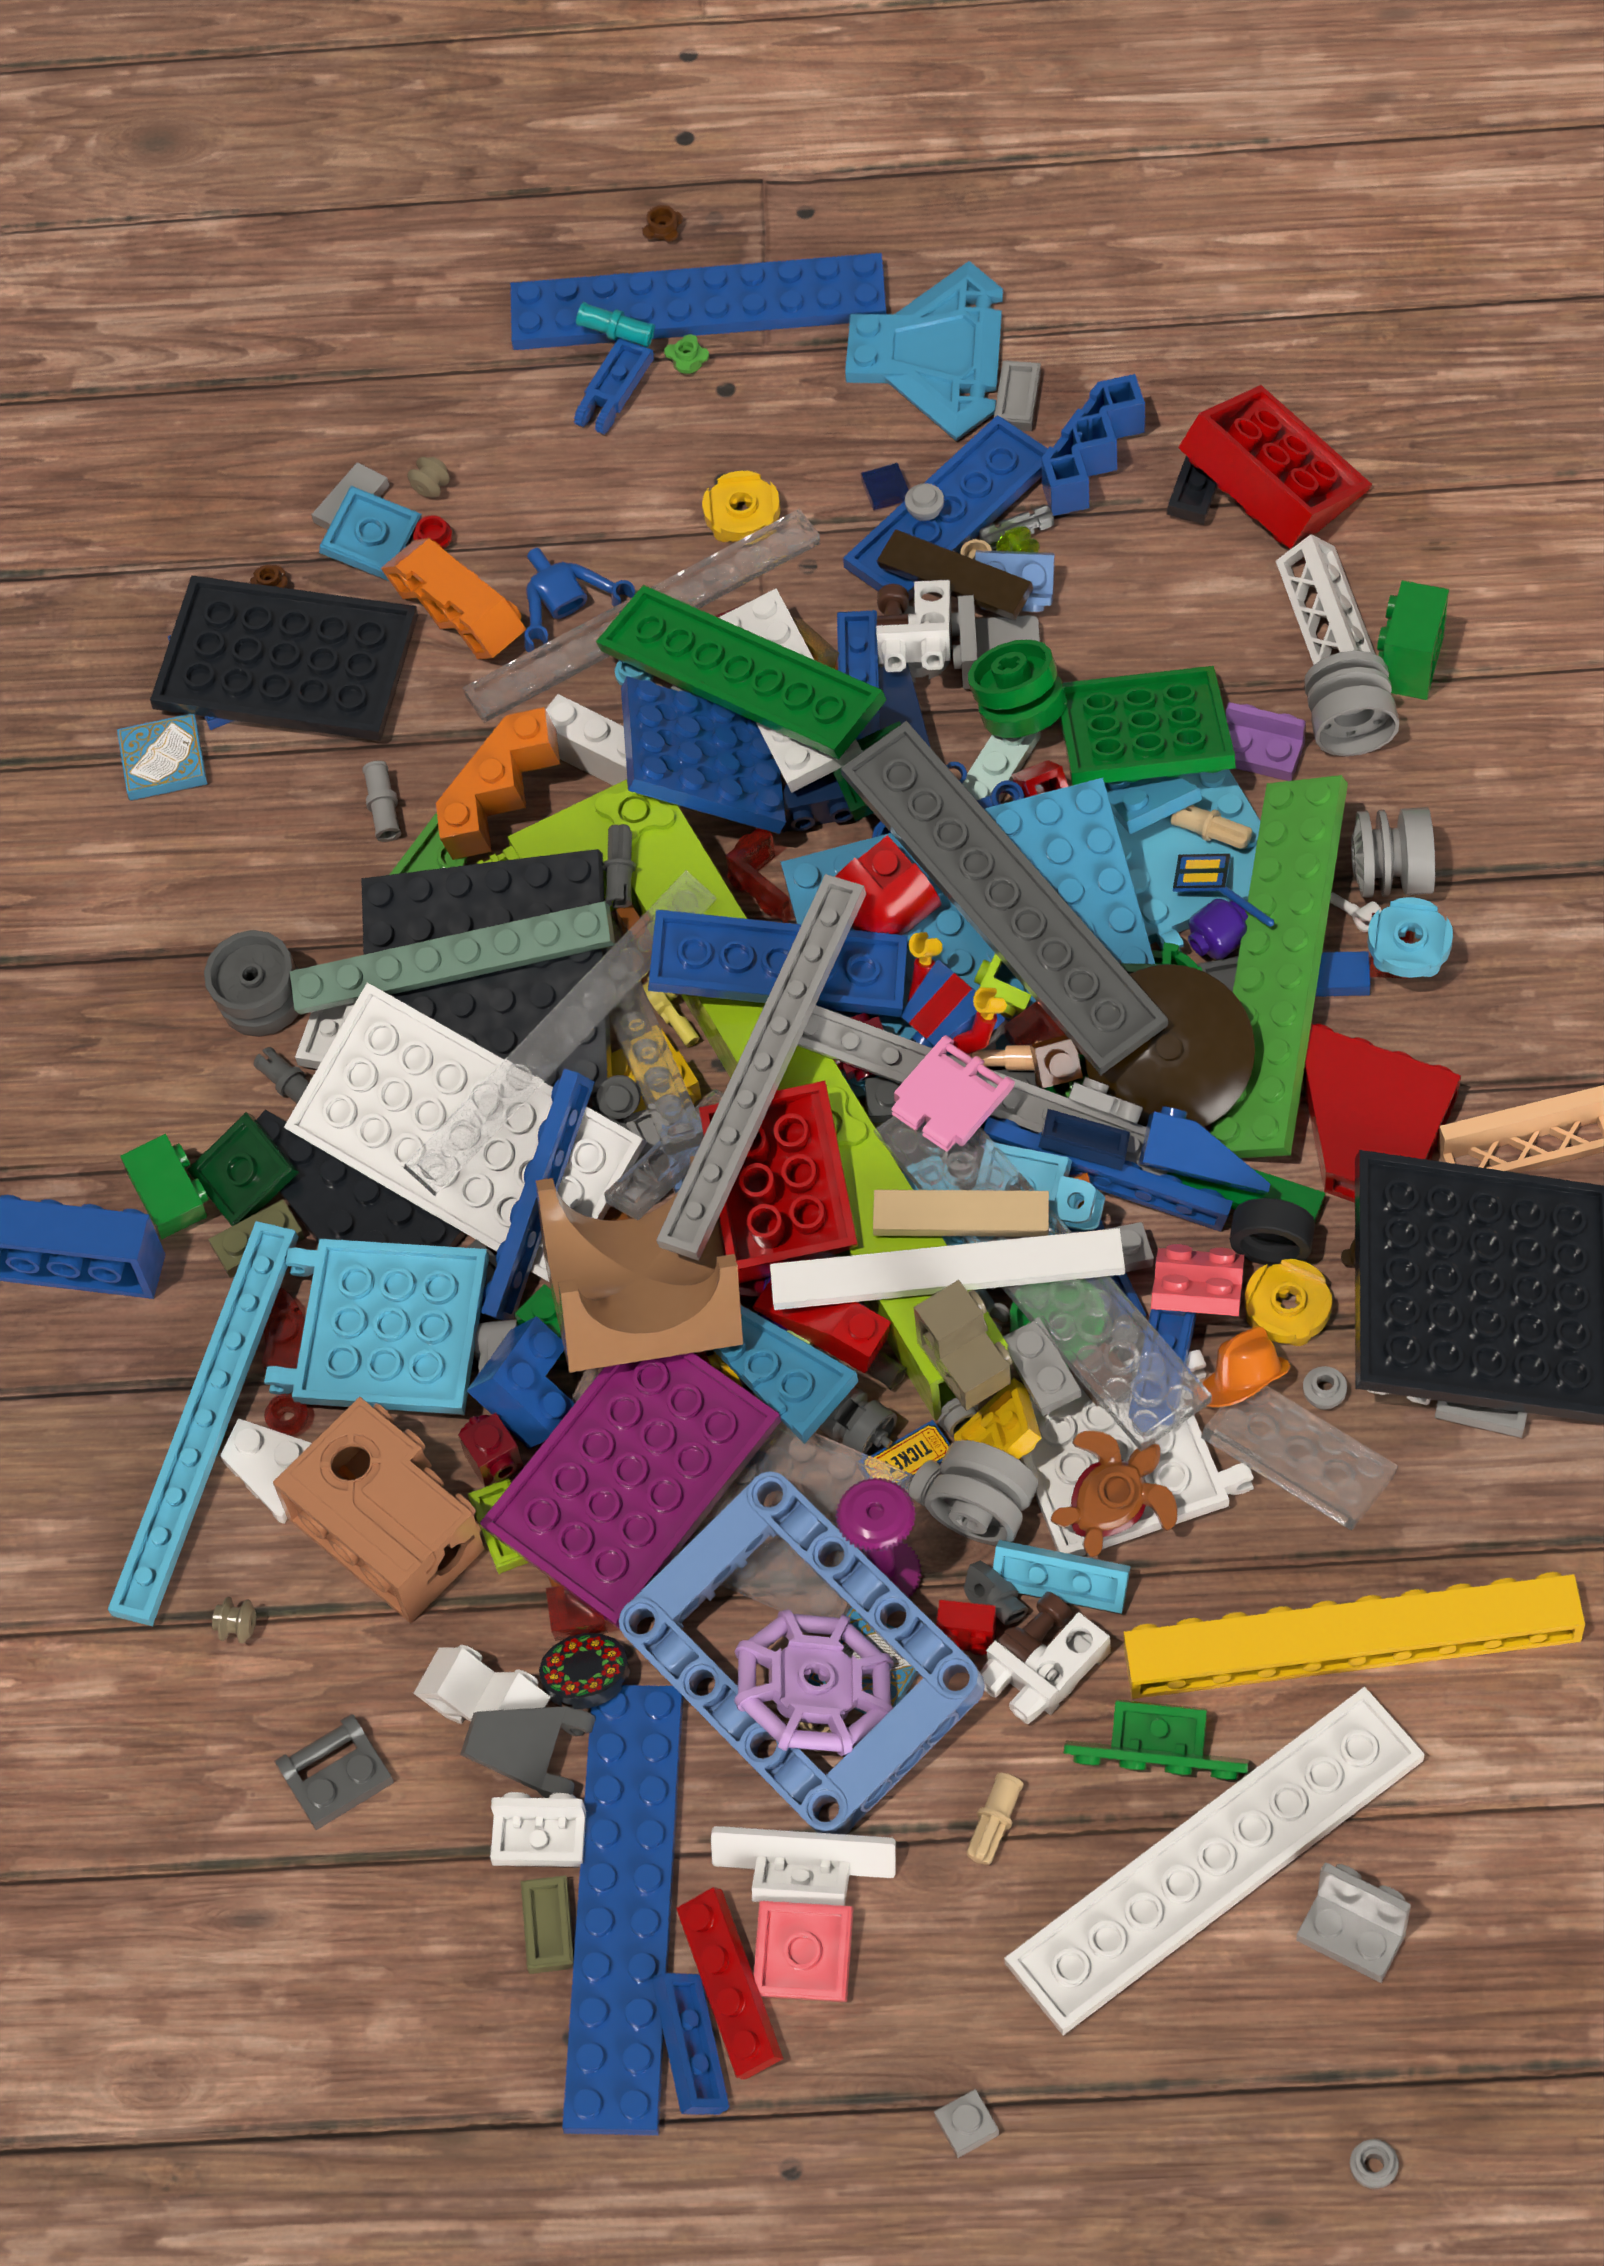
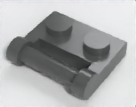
(339, 1784)

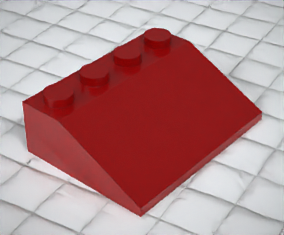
(1273, 465)
(790, 1189)

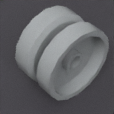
(981, 1492)

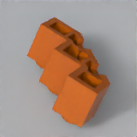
(455, 597)
(494, 781)

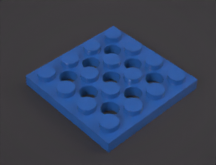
(696, 729)

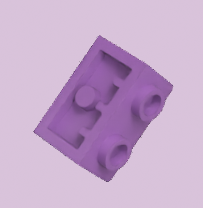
(1265, 740)

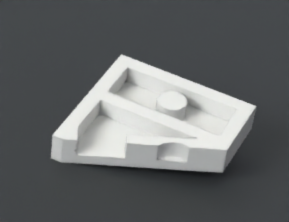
(259, 1457)

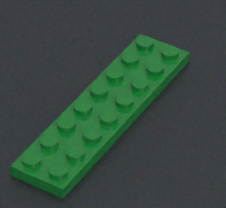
(742, 671)

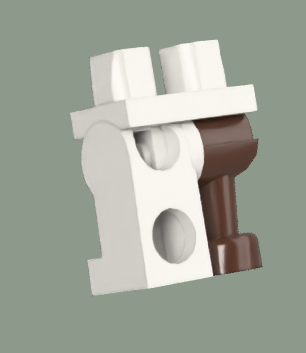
(915, 636)
(1043, 1672)

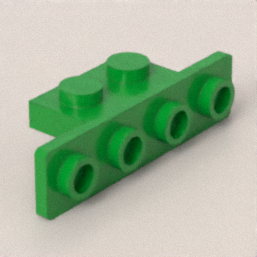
(1158, 1736)

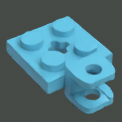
(1051, 1174)

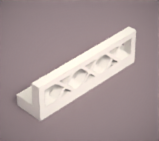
(1332, 596)

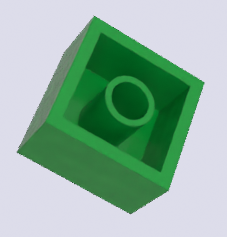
(1413, 637)

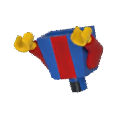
(947, 1005)

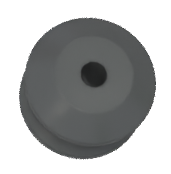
(618, 1096)

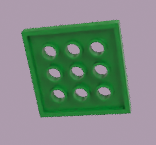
(1173, 708)

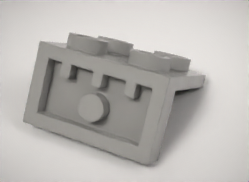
(1355, 1921)

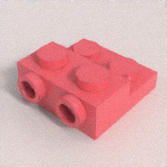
(1198, 1280)

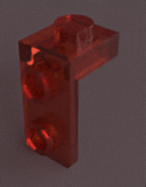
(745, 861)

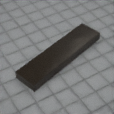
(926, 561)

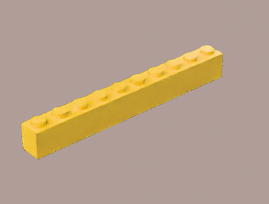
(1353, 1635)

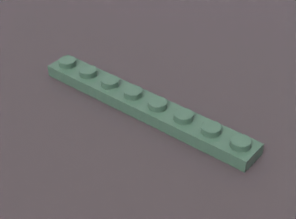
(454, 957)

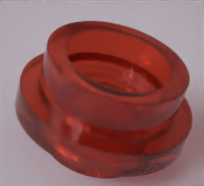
(285, 1404)

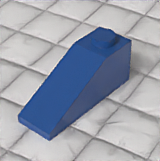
(1191, 1151)

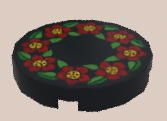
(584, 1670)

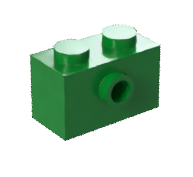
(164, 1185)

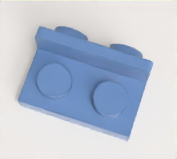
(1030, 566)

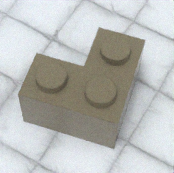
(955, 1341)

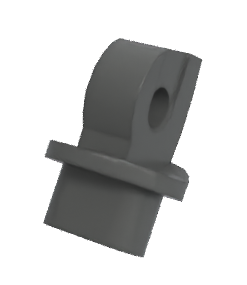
(988, 1587)

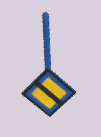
(1210, 873)

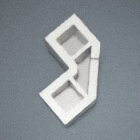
(461, 1684)

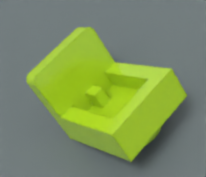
(1015, 998)

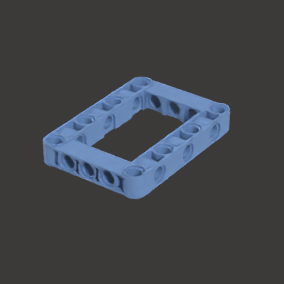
(893, 1743)

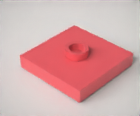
(803, 1951)

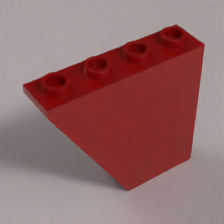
(1371, 1103)

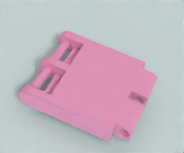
(949, 1095)

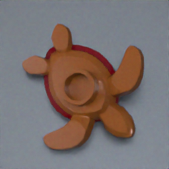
(1114, 1492)

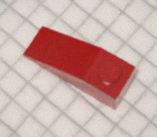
(841, 1329)

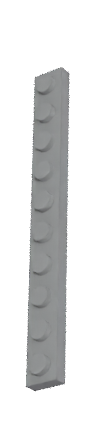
(897, 1057)
(761, 1068)

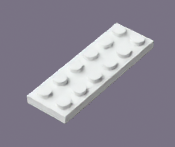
(797, 762)

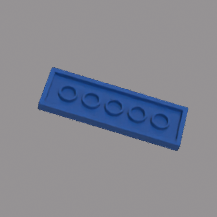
(976, 490)
(745, 956)

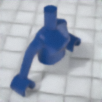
(561, 592)

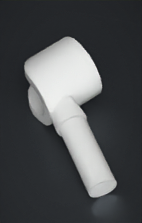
(1361, 916)

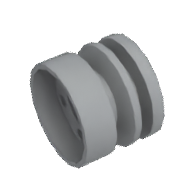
(1351, 703)
(1394, 852)

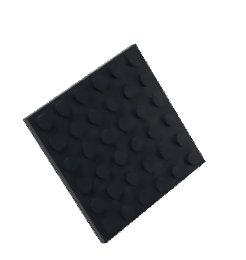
(507, 1004)
(1479, 1286)

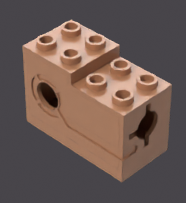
(391, 1522)

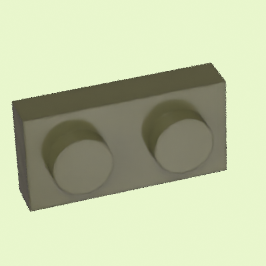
(231, 1243)

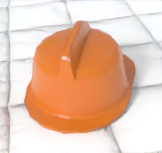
(1244, 1367)

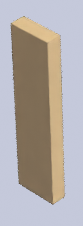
(961, 1213)

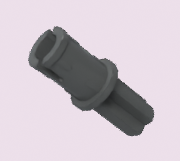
(619, 866)

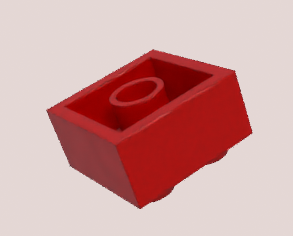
(968, 1624)

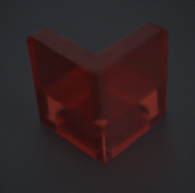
(1031, 1026)
(572, 1616)

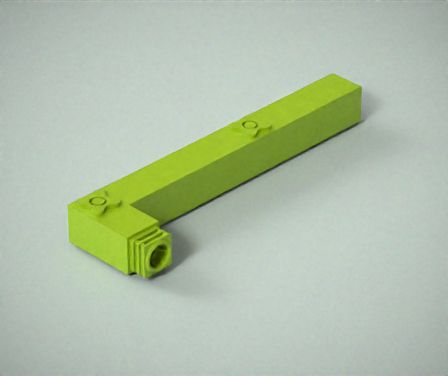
(662, 852)

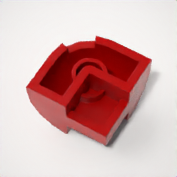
(895, 890)

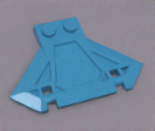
(936, 350)

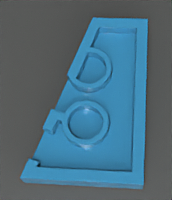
(1149, 800)

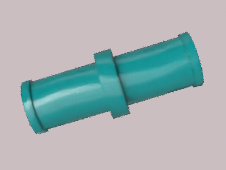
(615, 324)

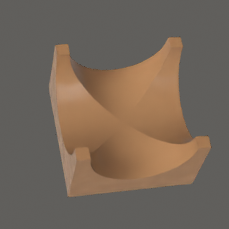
(625, 1295)

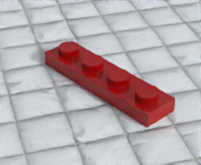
(729, 1983)

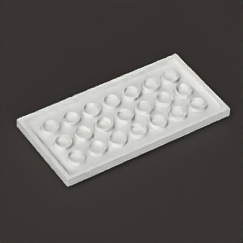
(400, 1078)

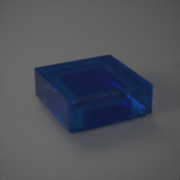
(884, 486)

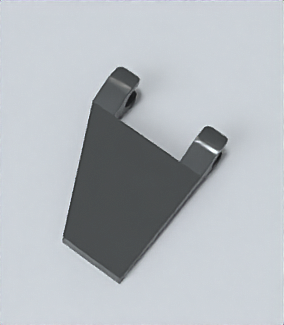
(522, 1743)

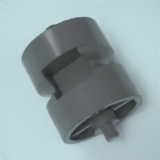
(861, 1423)

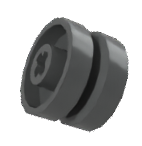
(252, 982)

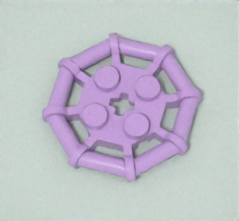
(810, 1703)

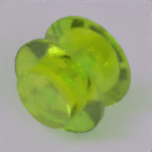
(1017, 540)

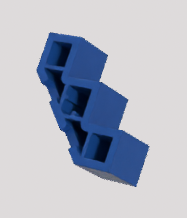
(1090, 442)

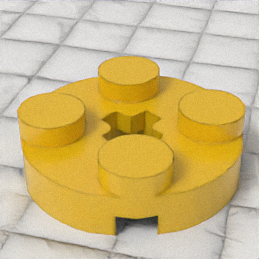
(734, 488)
(1295, 1324)

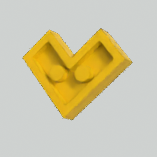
(1005, 1422)

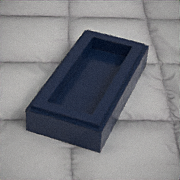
(1084, 1139)

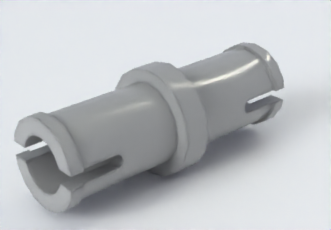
(381, 801)

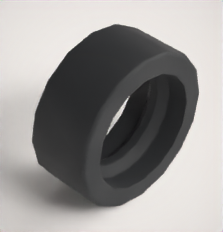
(1272, 1231)

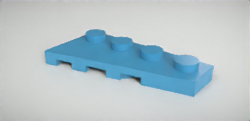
(788, 1374)

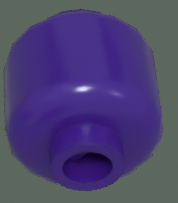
(1217, 929)

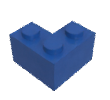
(517, 1384)

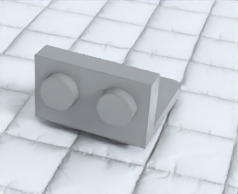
(985, 633)

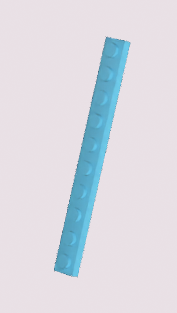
(202, 1425)

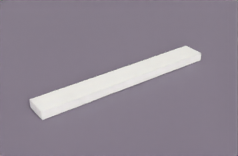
(935, 1268)

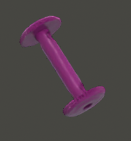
(877, 1518)

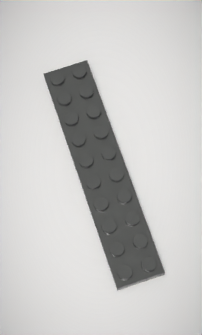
(1004, 898)

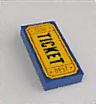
(915, 1449)

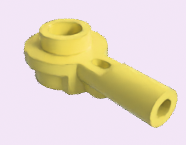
(662, 1004)

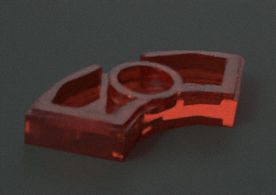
(283, 1332)

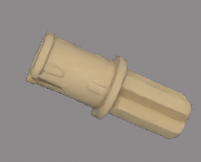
(1213, 826)
(994, 1818)

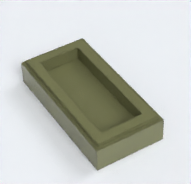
(547, 1924)

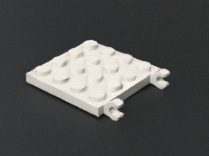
(1183, 1467)

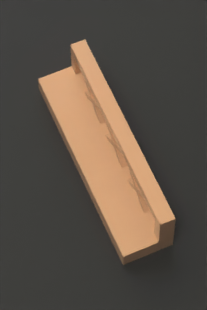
(1525, 1123)

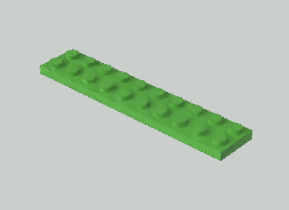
(1282, 962)

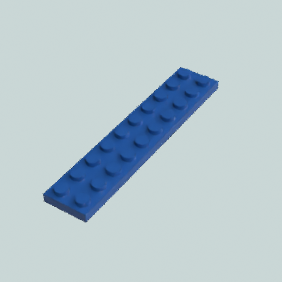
(702, 299)
(623, 1914)

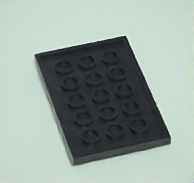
(285, 658)

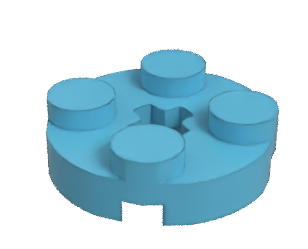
(1406, 959)

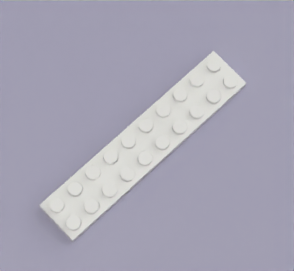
(1213, 1860)

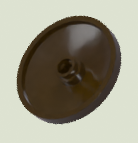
(1195, 1061)

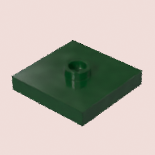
(243, 1170)

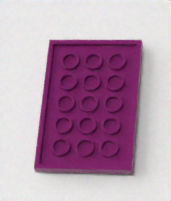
(630, 1476)

